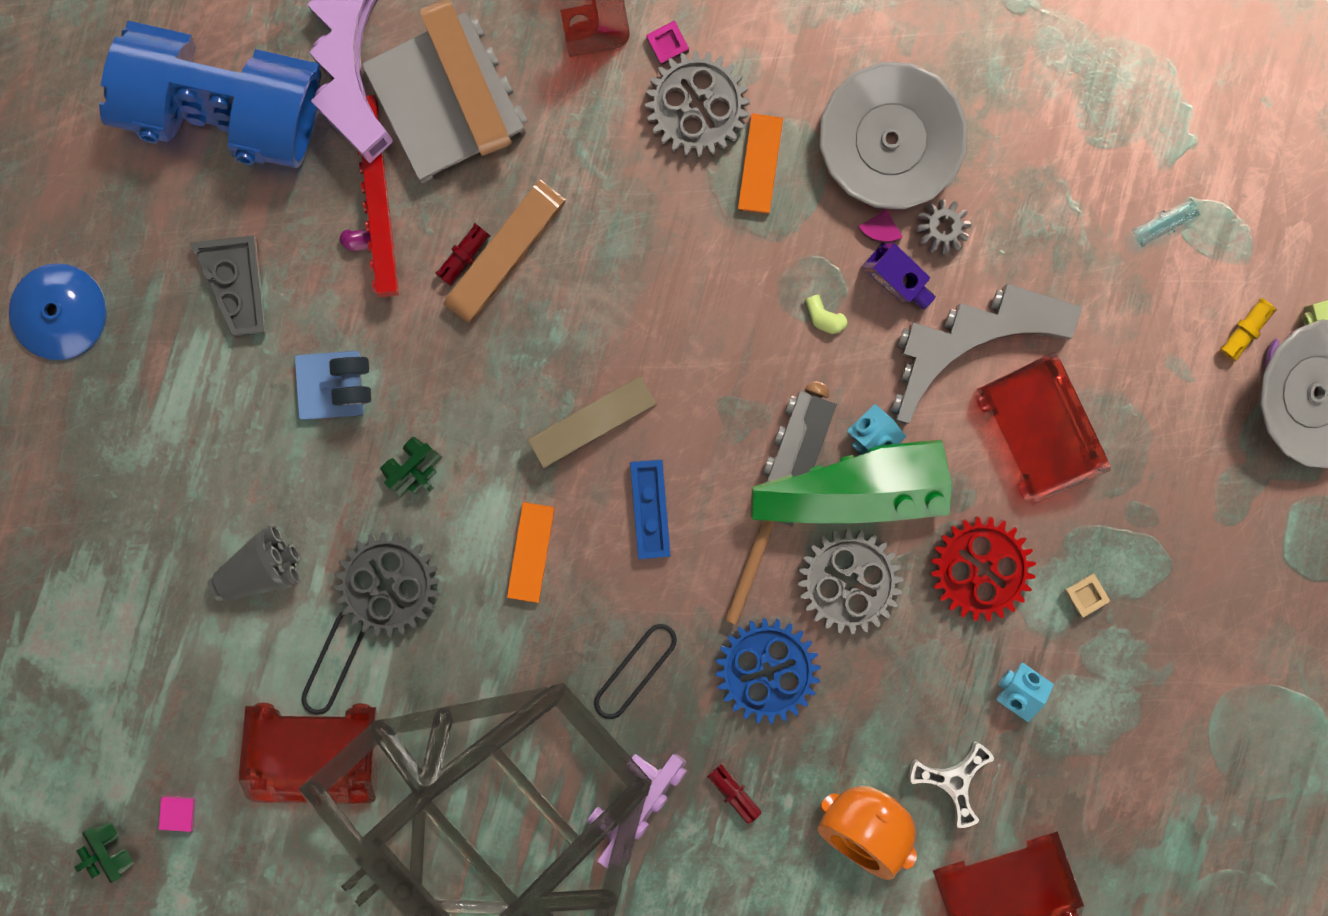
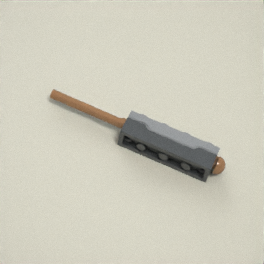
(797, 452)

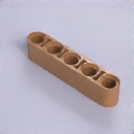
(465, 77)
(504, 252)

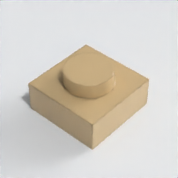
(1087, 595)

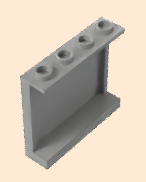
(424, 105)

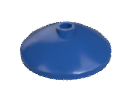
(78, 317)

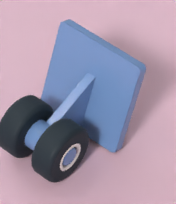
(331, 384)

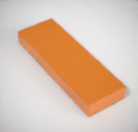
(760, 163)
(530, 552)

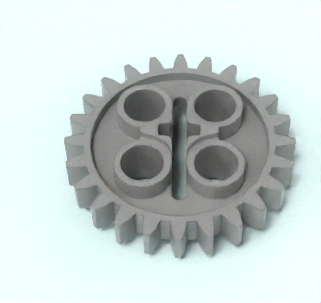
(722, 89)
(863, 555)

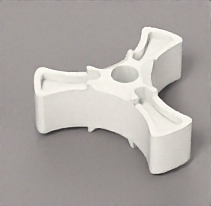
(955, 781)

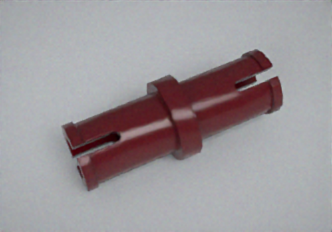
(462, 254)

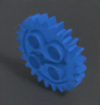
(758, 642)

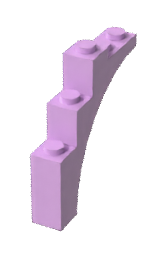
(338, 54)

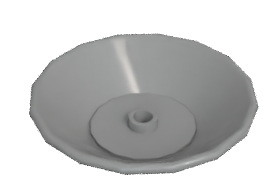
(898, 102)
(1287, 400)

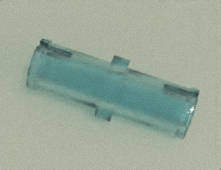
(1166, 222)

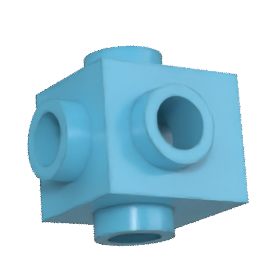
(875, 429)
(1024, 691)

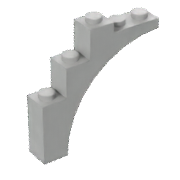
(1016, 314)

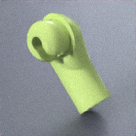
(824, 319)

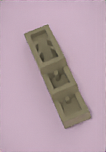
(592, 422)

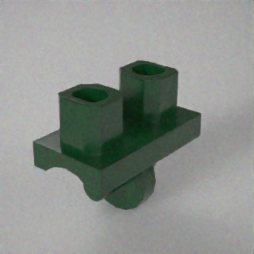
(415, 471)
(111, 866)

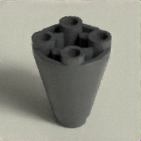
(258, 568)

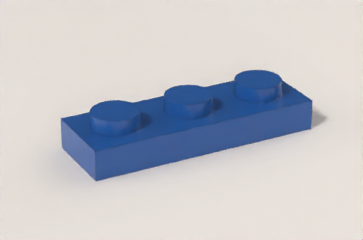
(650, 509)

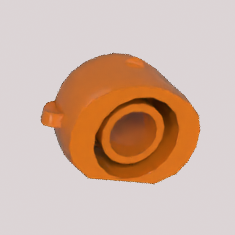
(869, 830)

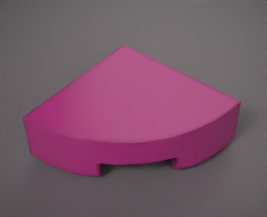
(881, 228)

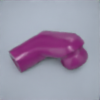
(355, 240)

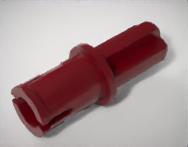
(734, 794)

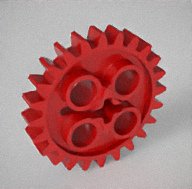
(964, 591)

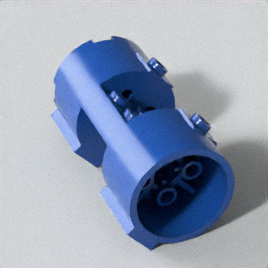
(156, 85)

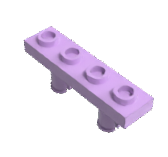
(661, 780)

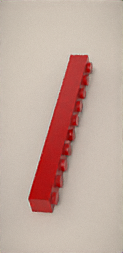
(379, 221)

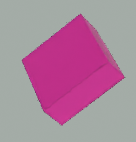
(667, 42)
(177, 813)

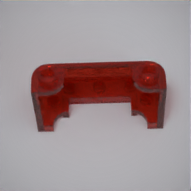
(1044, 428)
(288, 750)

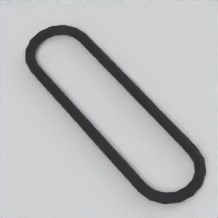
(318, 663)
(624, 663)

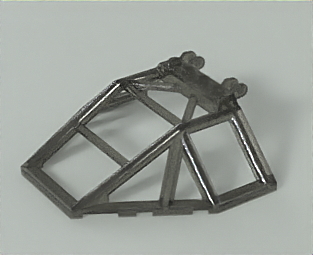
(405, 887)

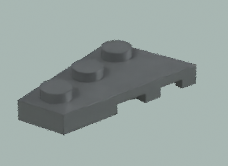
(235, 279)

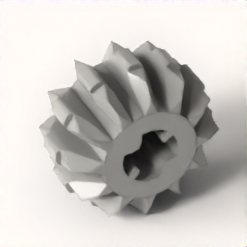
(932, 222)

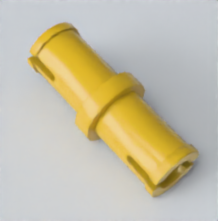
(1248, 329)

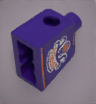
(889, 266)

